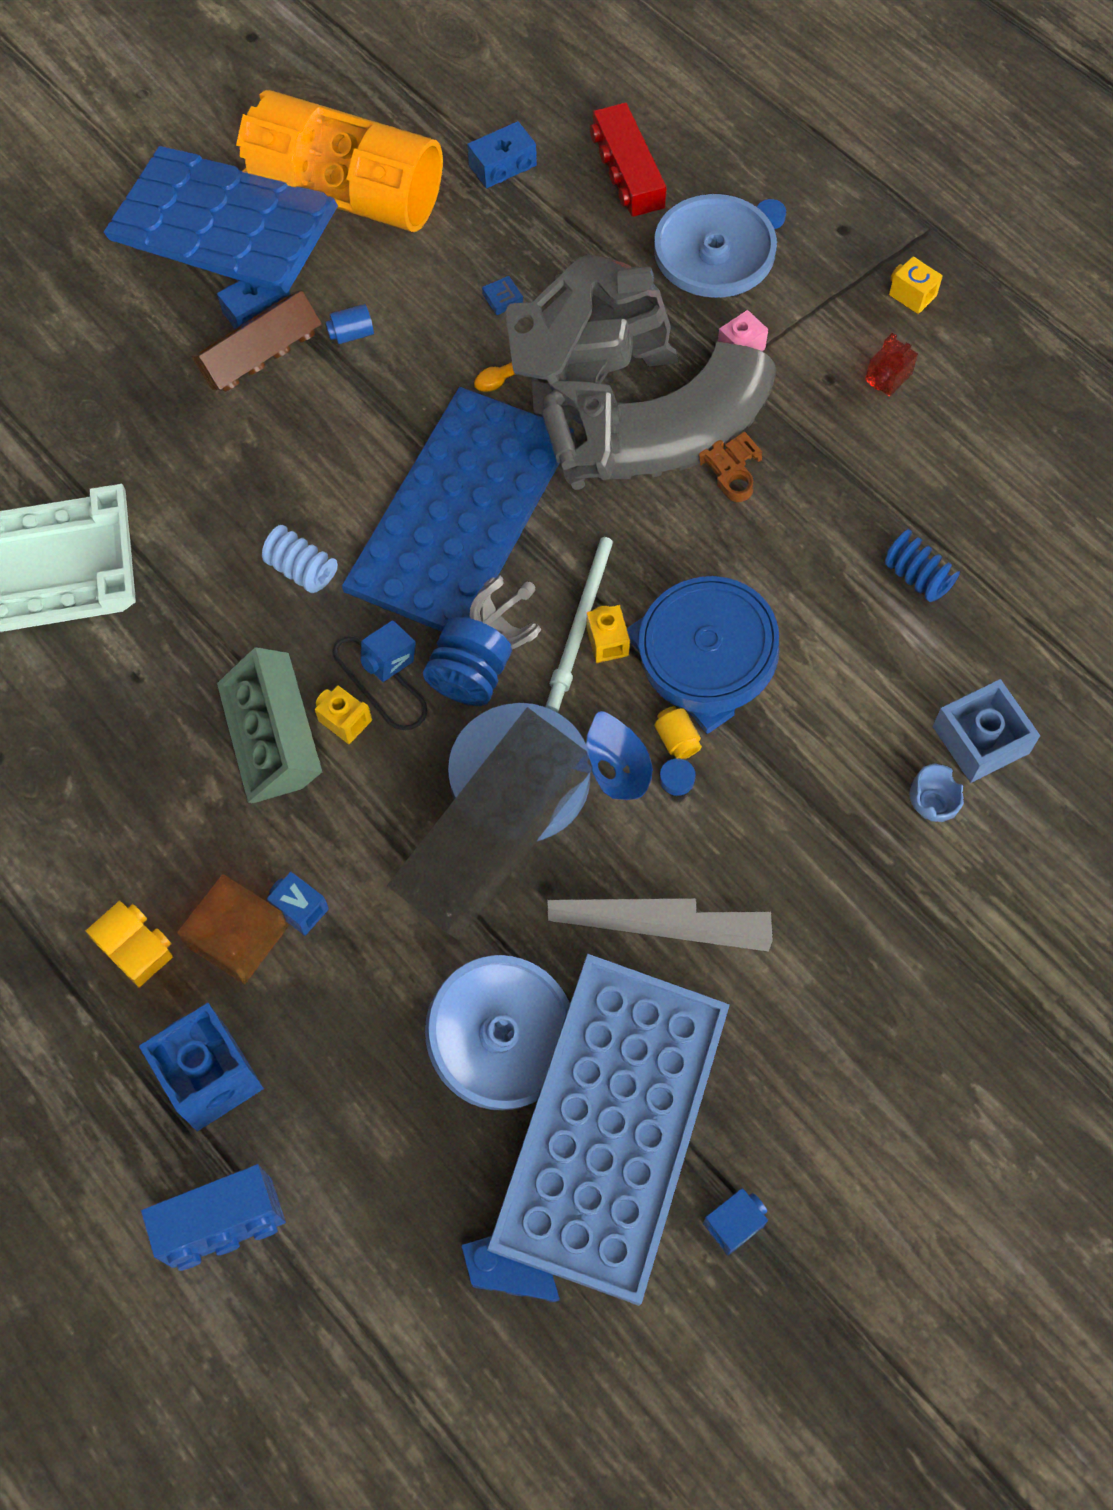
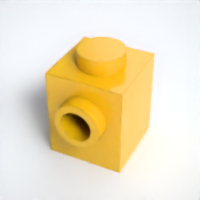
(607, 633)

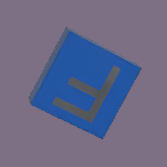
(501, 294)

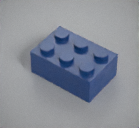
(213, 1218)

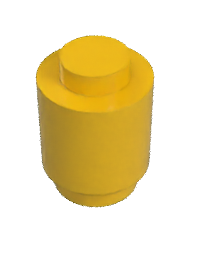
(678, 732)

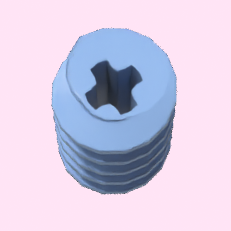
(298, 561)

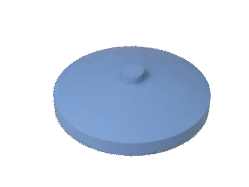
(715, 245)
(495, 1031)

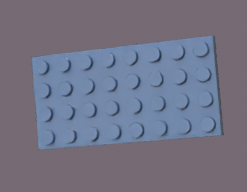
(610, 1130)

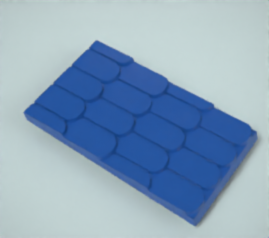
(222, 219)

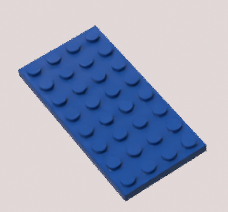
(456, 511)

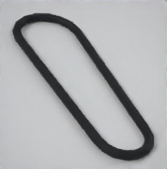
(370, 698)

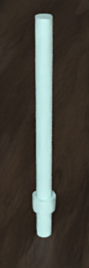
(562, 677)

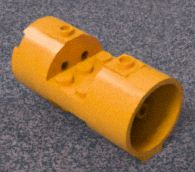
(355, 160)

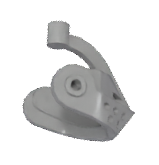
(492, 616)

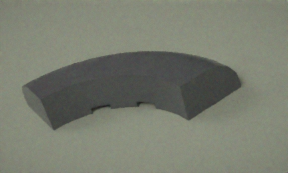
(710, 408)

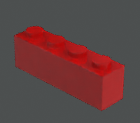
(628, 160)

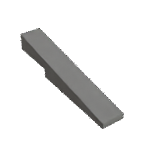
(668, 919)

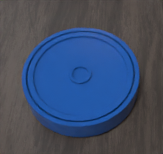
(709, 644)

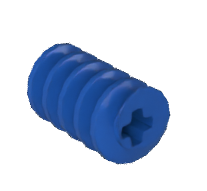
(918, 568)

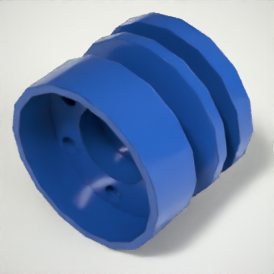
(467, 661)

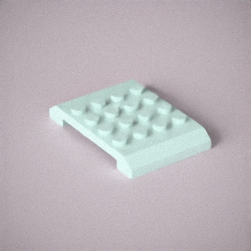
(65, 560)

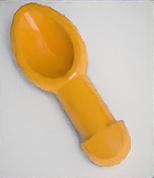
(493, 377)

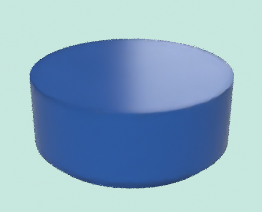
(774, 211)
(677, 777)

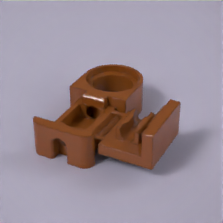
(734, 459)

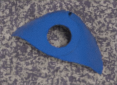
(619, 746)

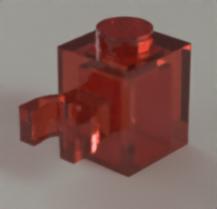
(891, 365)

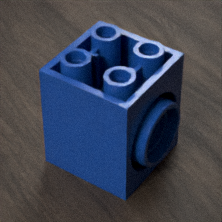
(201, 1067)

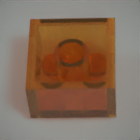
(233, 929)

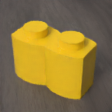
(130, 943)

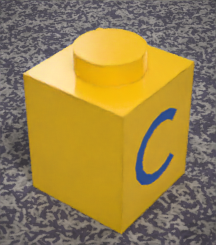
(915, 284)

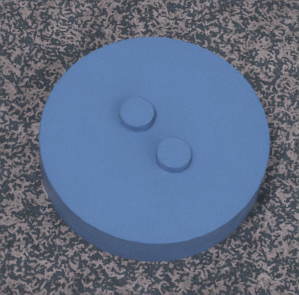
(485, 733)

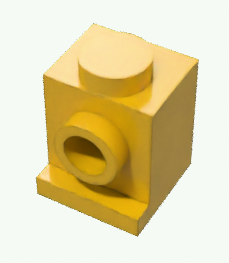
(345, 722)

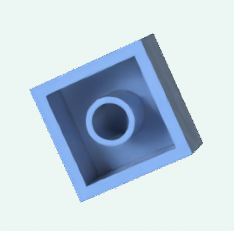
(985, 730)

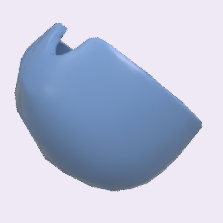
(936, 793)

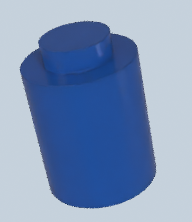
(349, 324)

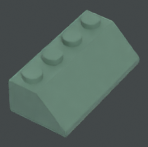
(268, 725)

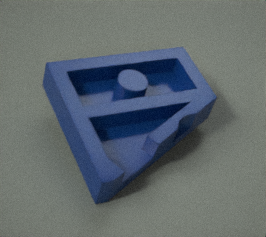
(502, 1274)

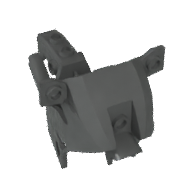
(579, 354)

